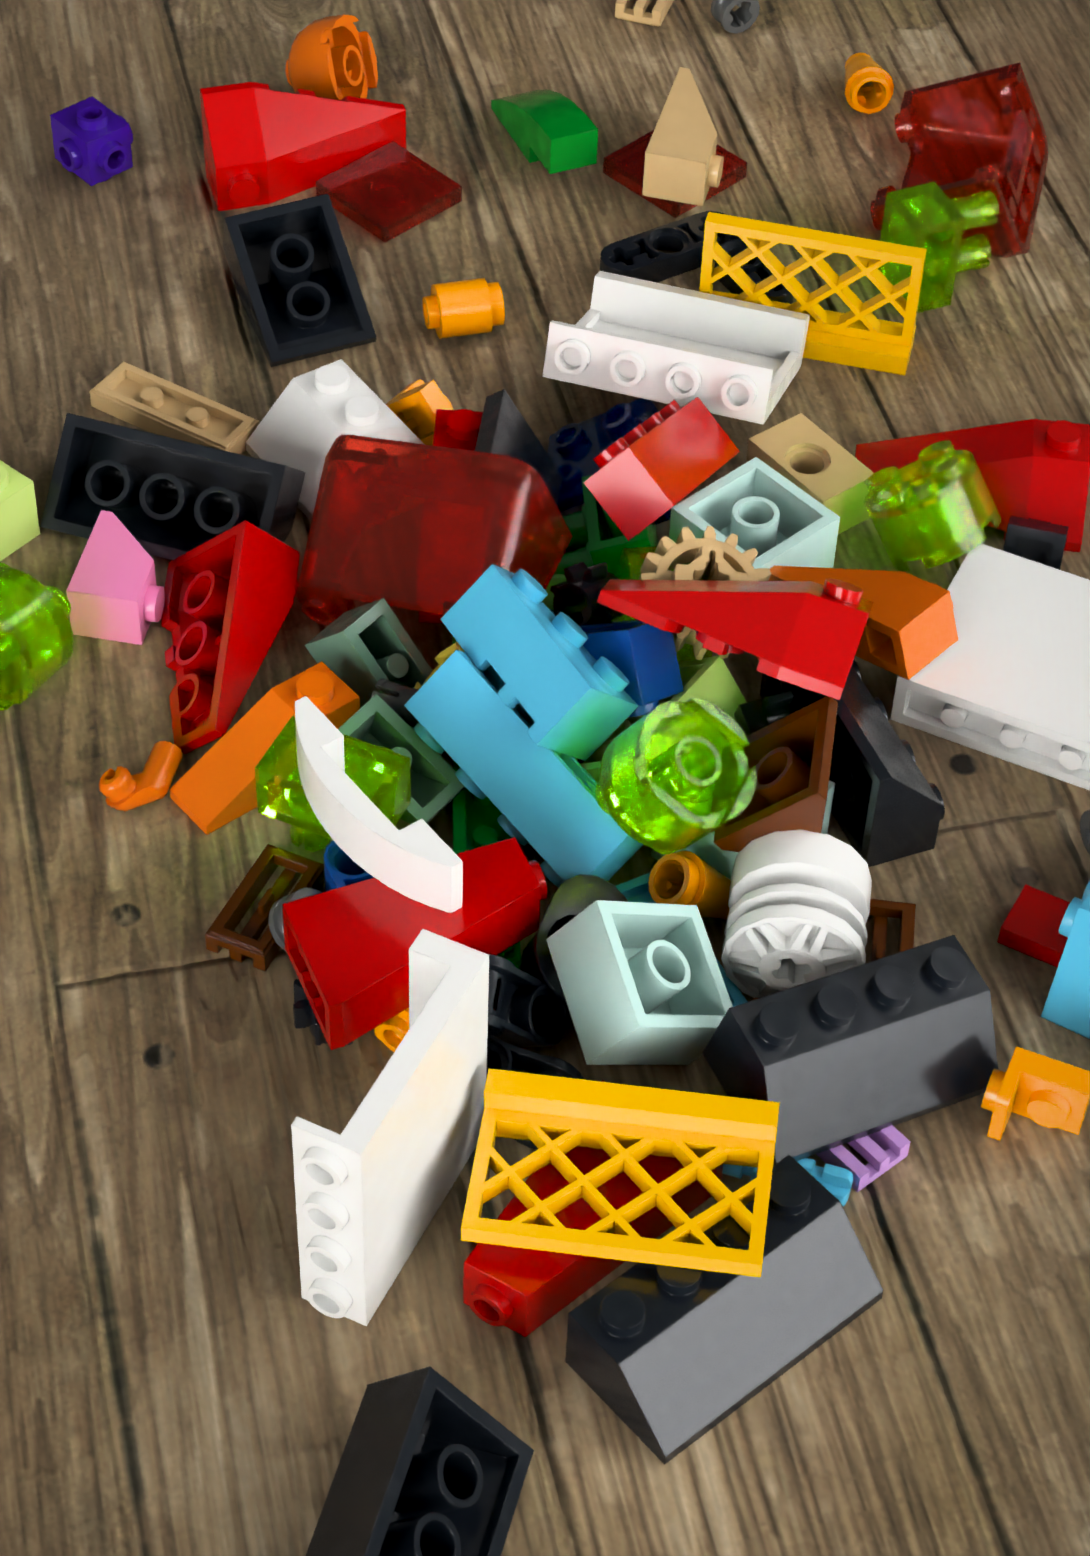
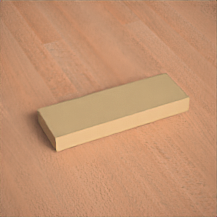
(171, 410)

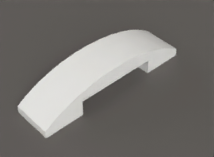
(405, 859)

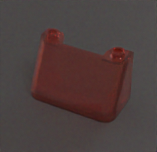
(975, 139)
(422, 526)

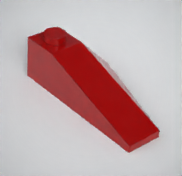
(280, 143)
(1028, 465)
(222, 618)
(793, 627)

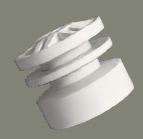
(795, 911)

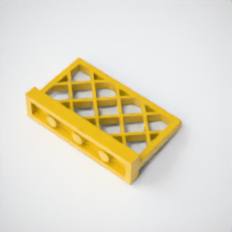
(832, 336)
(628, 1126)

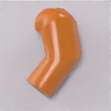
(151, 784)

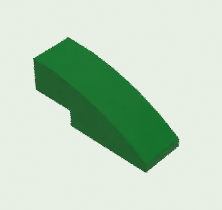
(549, 129)

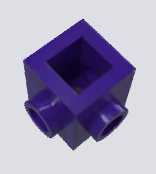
(92, 141)

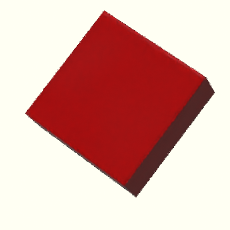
(1035, 925)

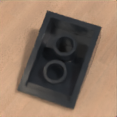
(297, 280)

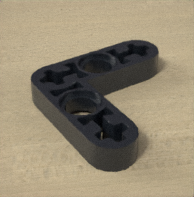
(639, 259)

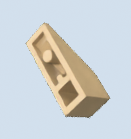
(682, 149)

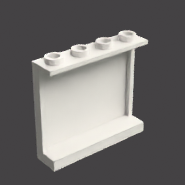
(679, 347)
(1016, 672)
(384, 1178)

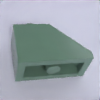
(367, 647)
(431, 777)

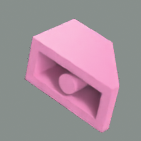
(114, 586)

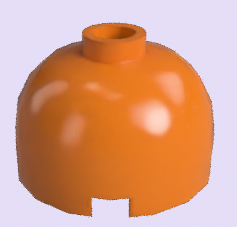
(333, 59)

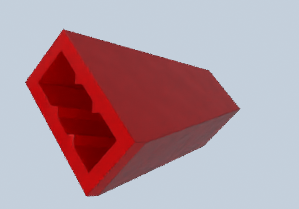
(357, 938)
(531, 1286)

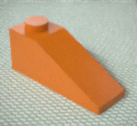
(908, 616)
(223, 779)

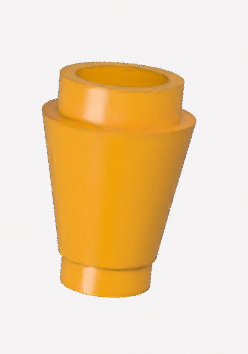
(867, 84)
(690, 881)

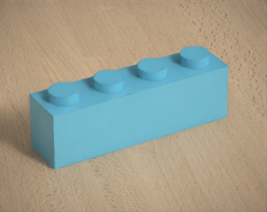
(539, 791)

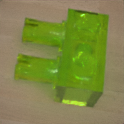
(932, 221)
(373, 768)

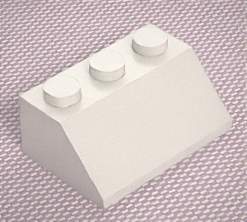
(316, 412)

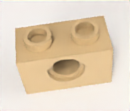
(816, 466)

